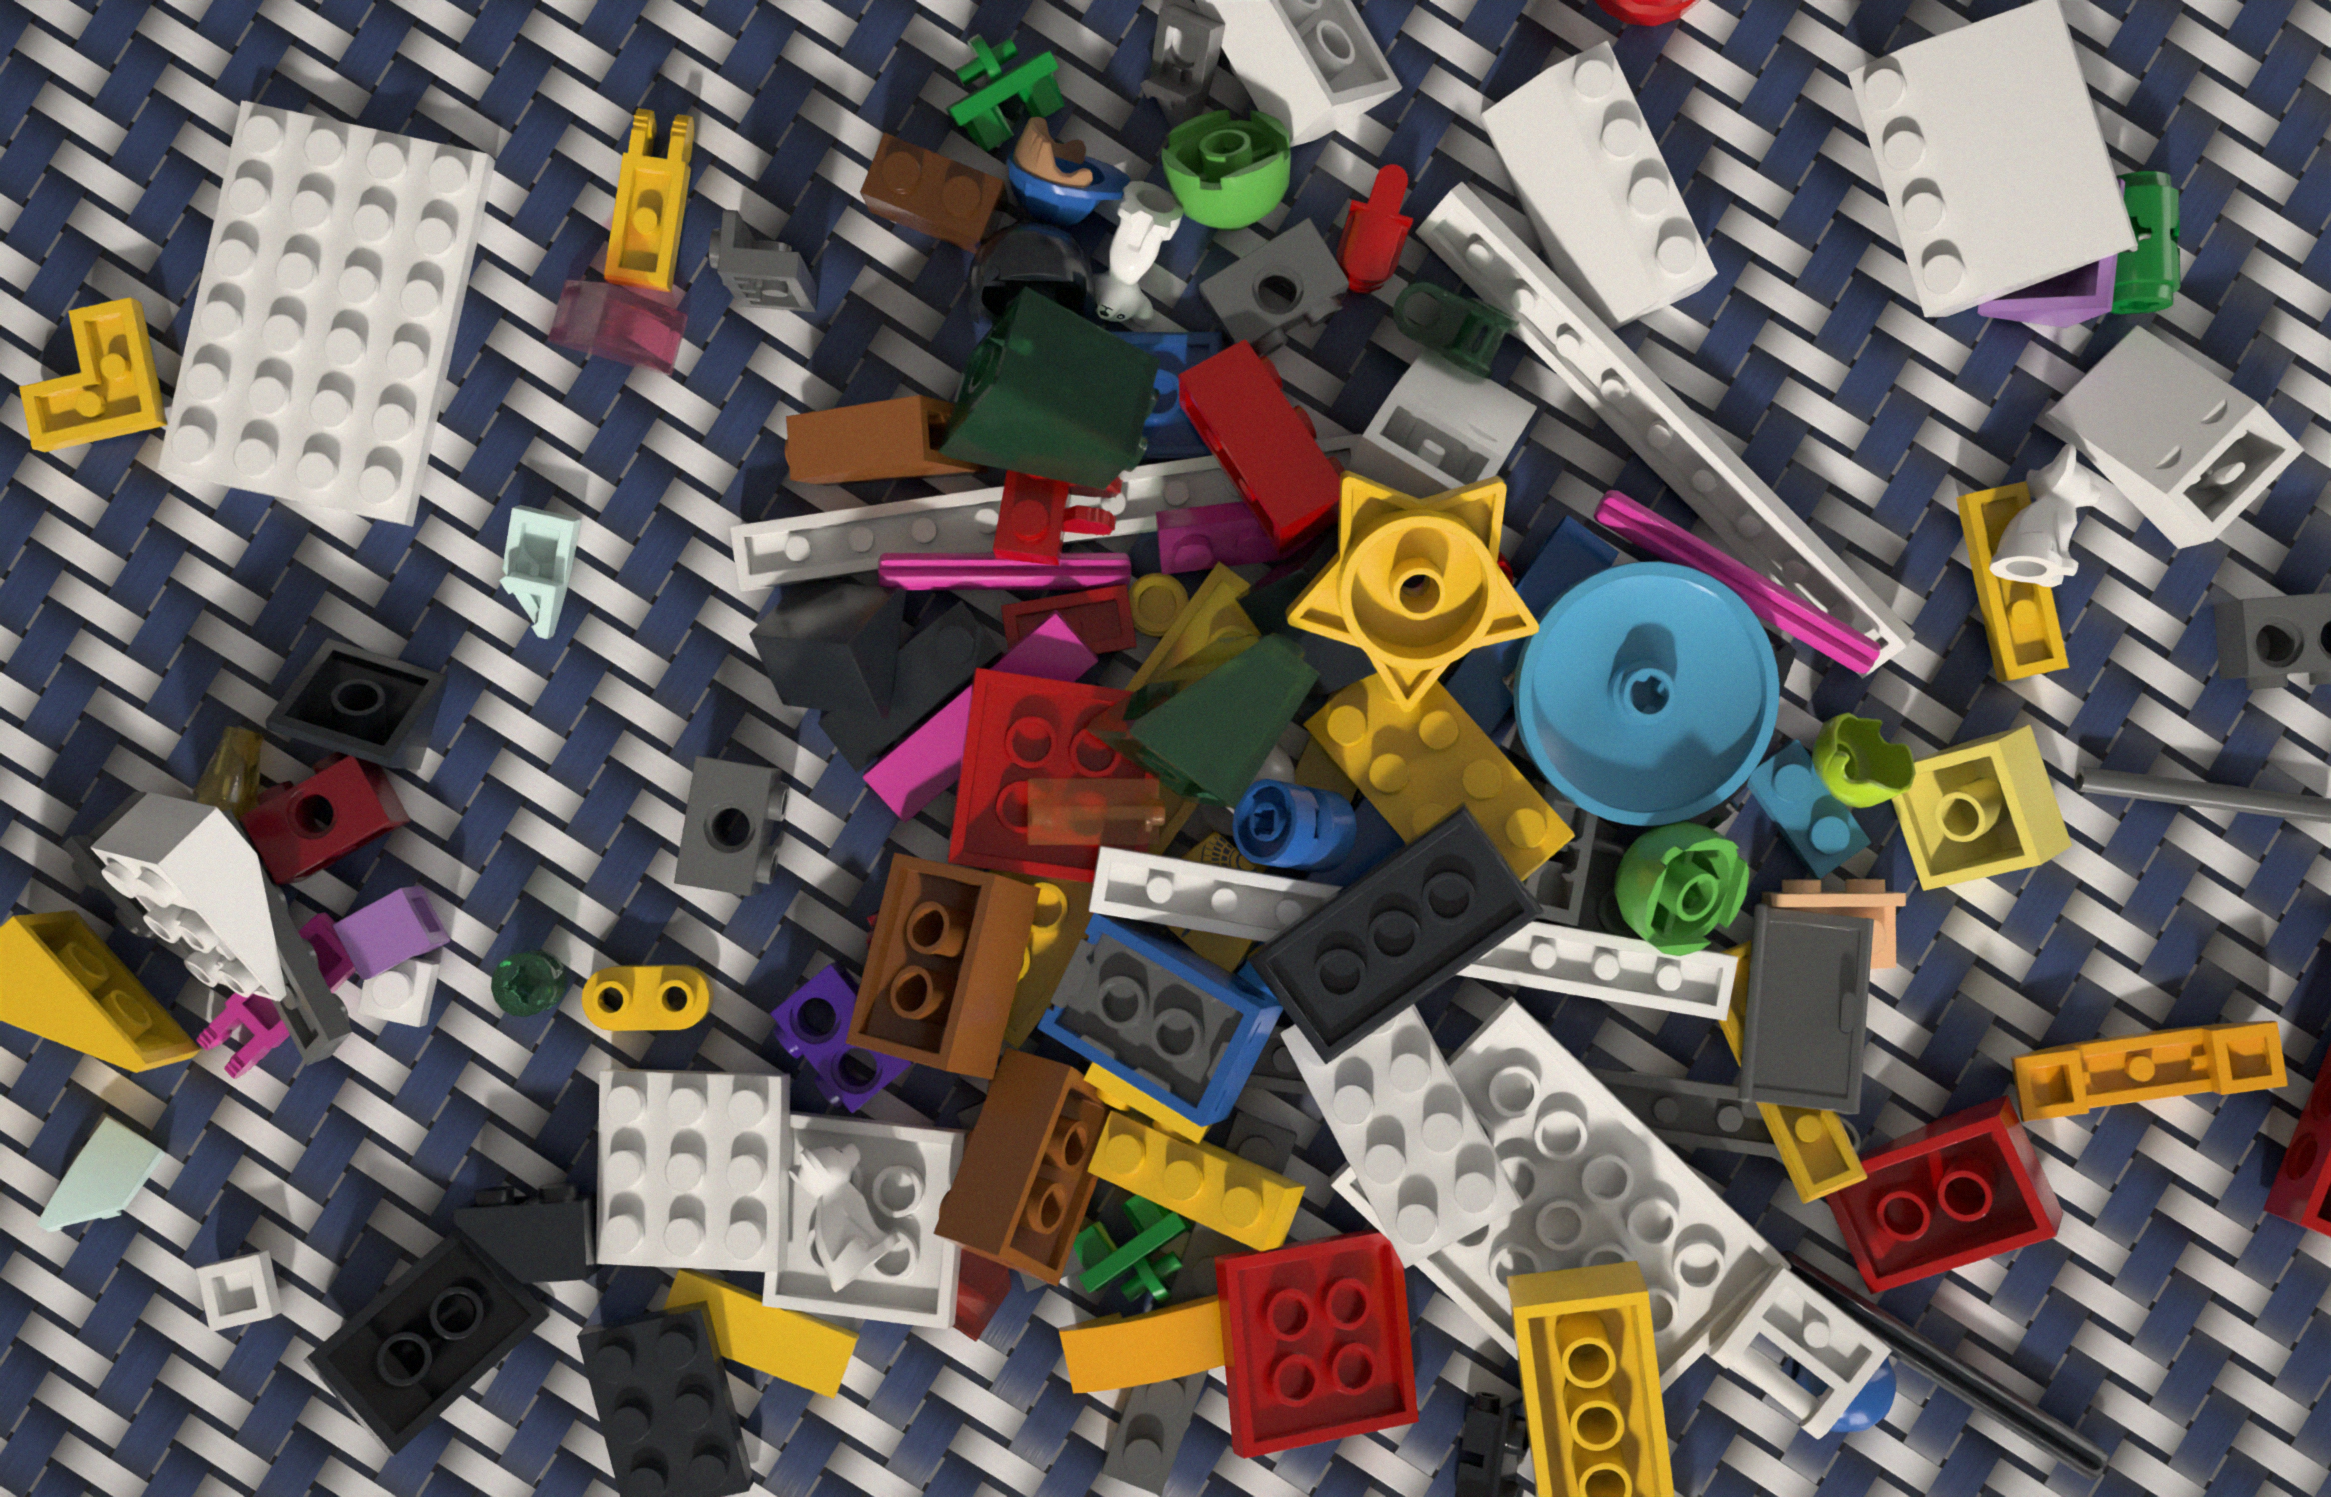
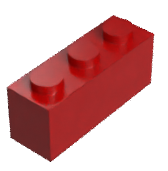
(1263, 444)

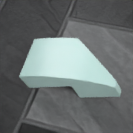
(540, 563)
(102, 1177)

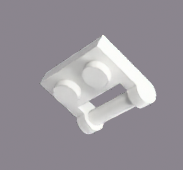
(1814, 1335)

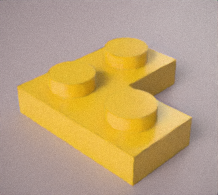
(115, 387)

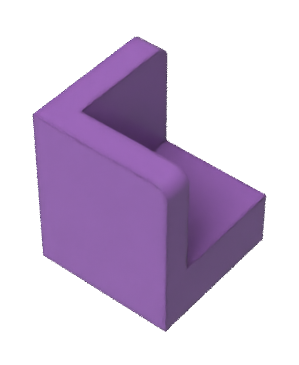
(391, 931)

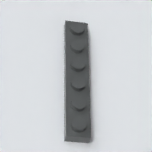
(1160, 1411)

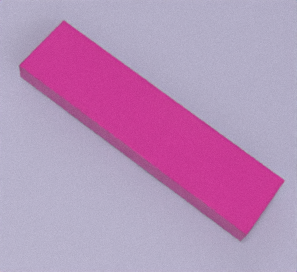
(931, 753)

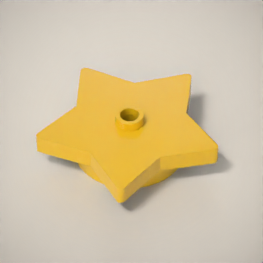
(1424, 628)

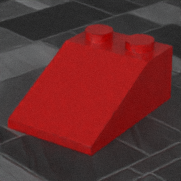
(1946, 1197)

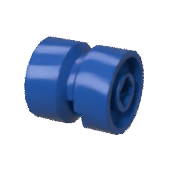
(1294, 826)

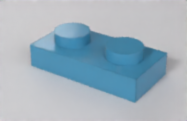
(1804, 811)

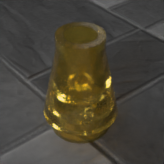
(232, 773)

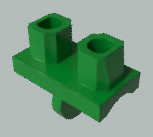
(1030, 80)
(1107, 1261)

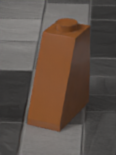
(873, 443)

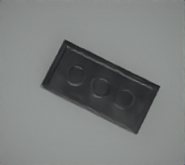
(1395, 933)

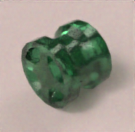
(544, 980)

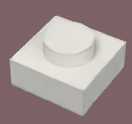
(401, 993)
(239, 1290)

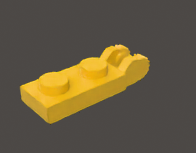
(650, 206)

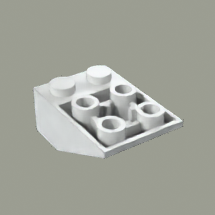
(1440, 429)
(2173, 437)
(198, 890)

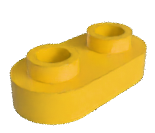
(645, 997)

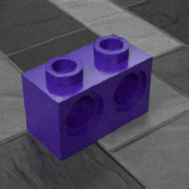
(828, 1049)

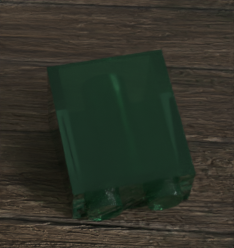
(1052, 397)
(1211, 716)

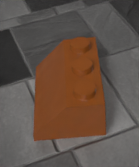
(943, 966)
(1026, 1167)

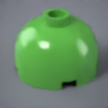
(1228, 169)
(1680, 885)

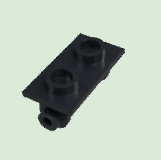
(1502, 1439)

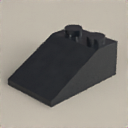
(426, 1340)

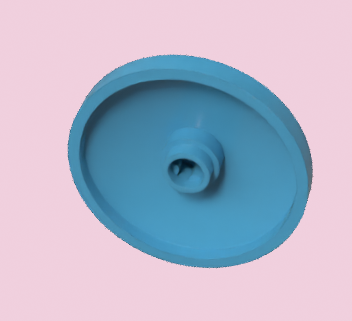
(1646, 693)

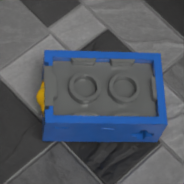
(1161, 1017)

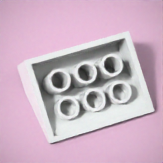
(1992, 158)

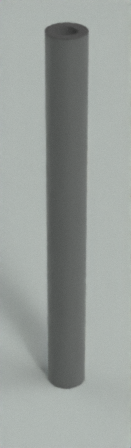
(2203, 794)

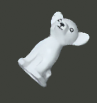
(1146, 219)
(2039, 535)
(843, 1227)

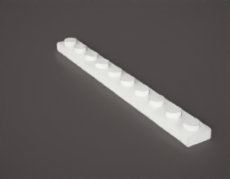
(1653, 418)
(963, 522)
(1536, 956)

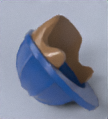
(1057, 179)

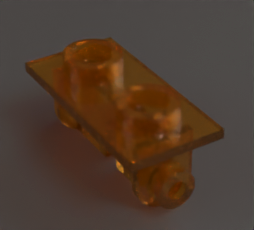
(1094, 811)

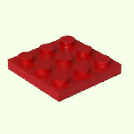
(1019, 732)
(1315, 1342)

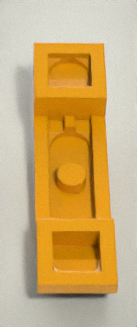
(2148, 1067)
(1143, 1347)

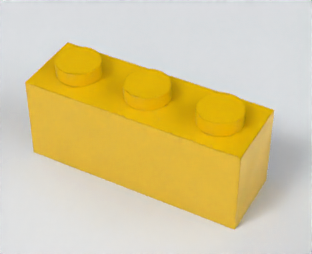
(1197, 1180)

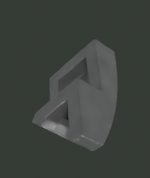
(1183, 62)

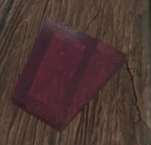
(618, 325)

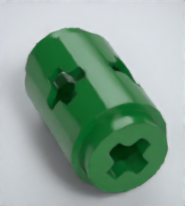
(2152, 273)

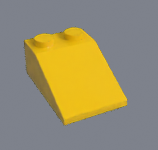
(78, 993)

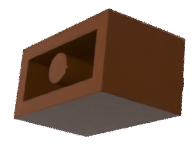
(933, 194)

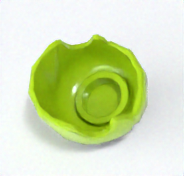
(1859, 763)

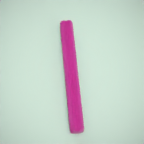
(1758, 592)

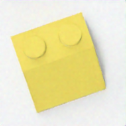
(1981, 810)

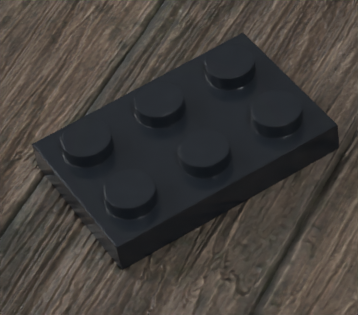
(666, 1405)

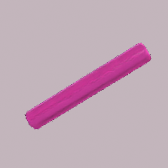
(986, 572)

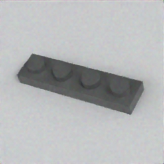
(309, 1010)

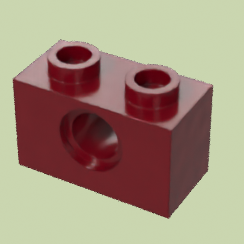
(285, 822)

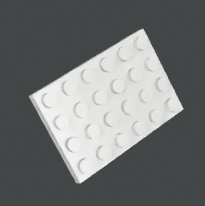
(327, 313)
(1592, 1195)

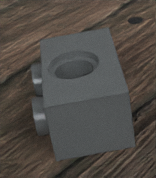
(1293, 259)
(704, 854)

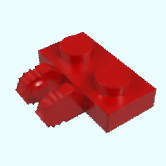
(1038, 514)

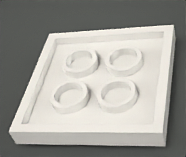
(693, 1169)
(903, 1179)

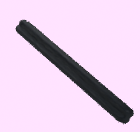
(1959, 1376)

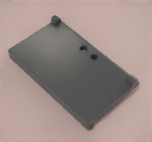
(1795, 1009)

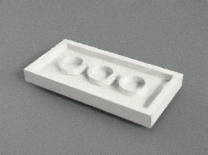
(1408, 1135)

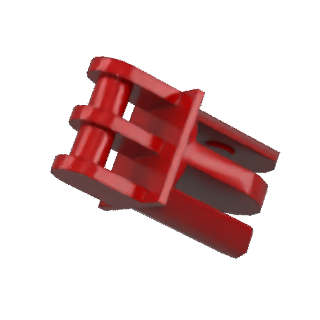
(1375, 233)

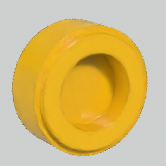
(1156, 603)

